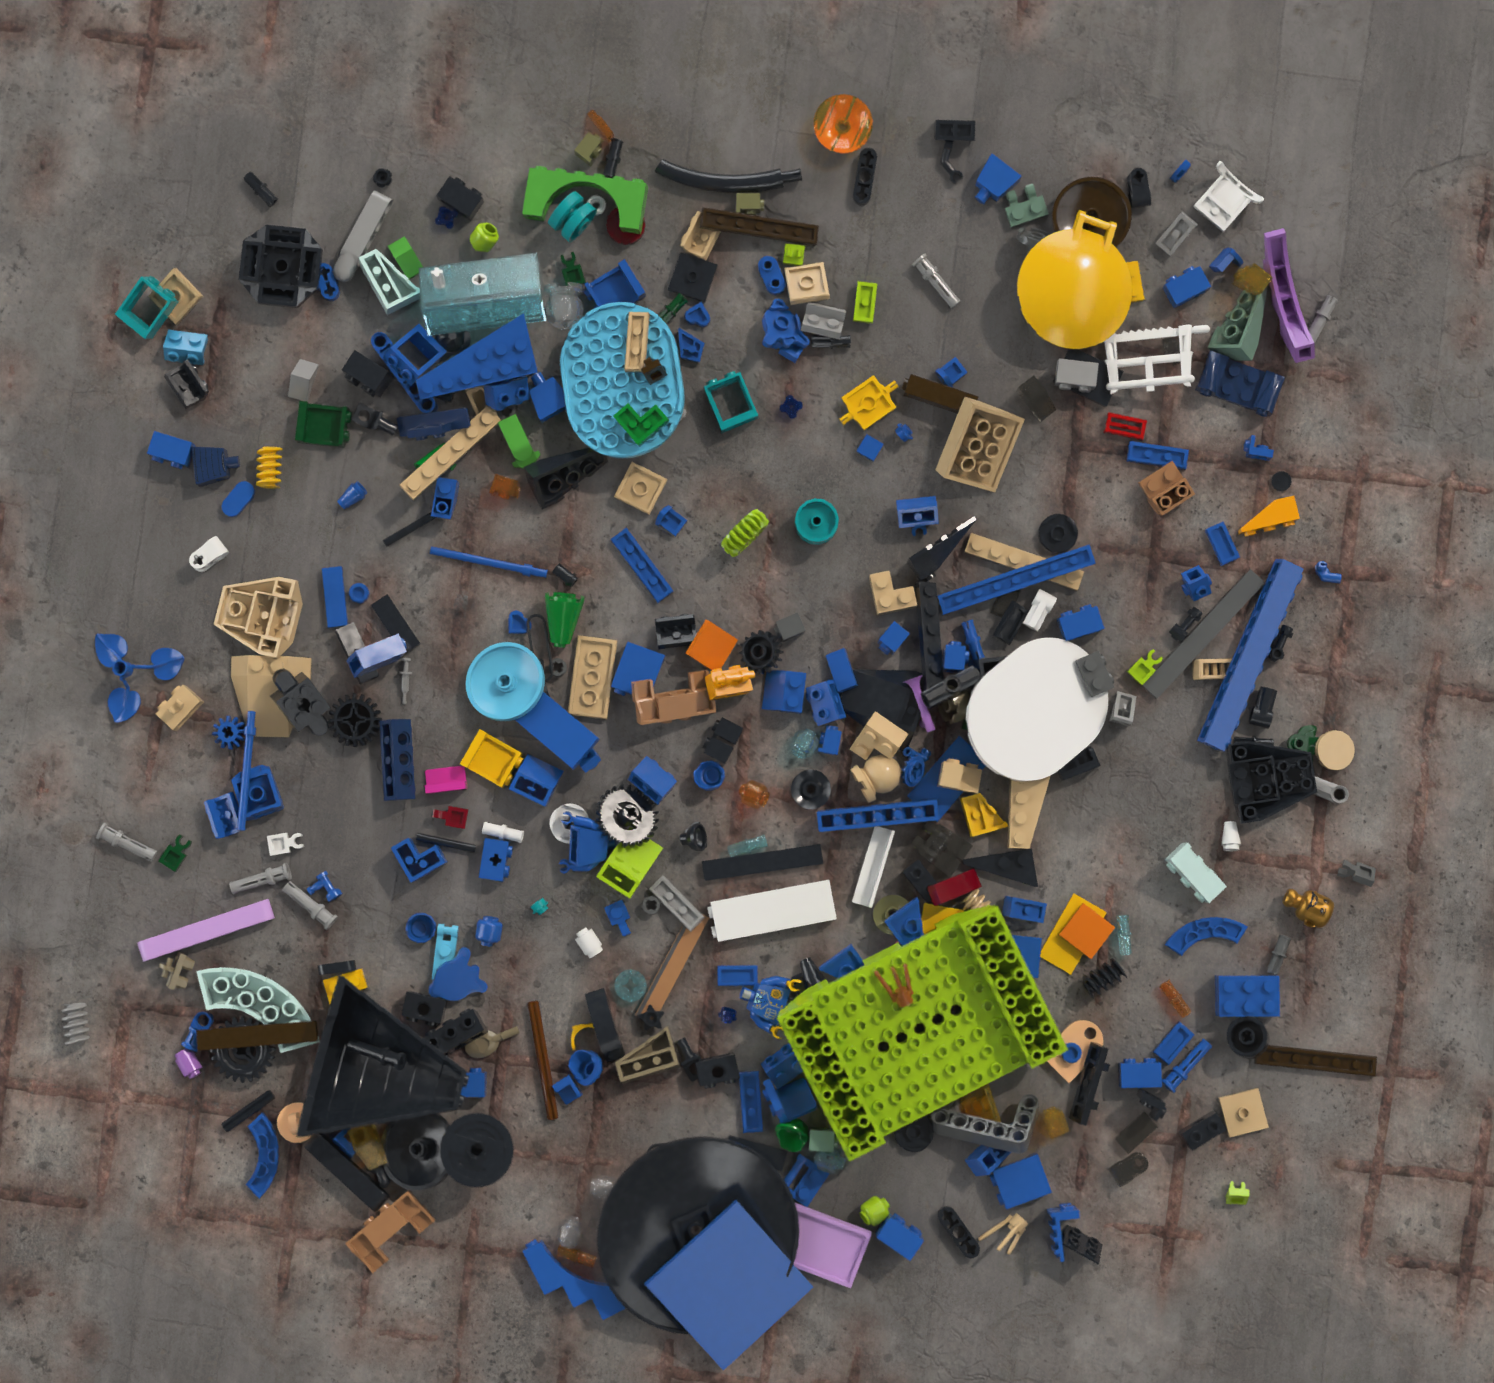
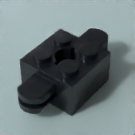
(300, 702)

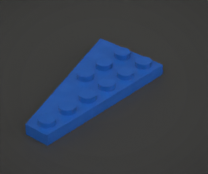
(493, 359)

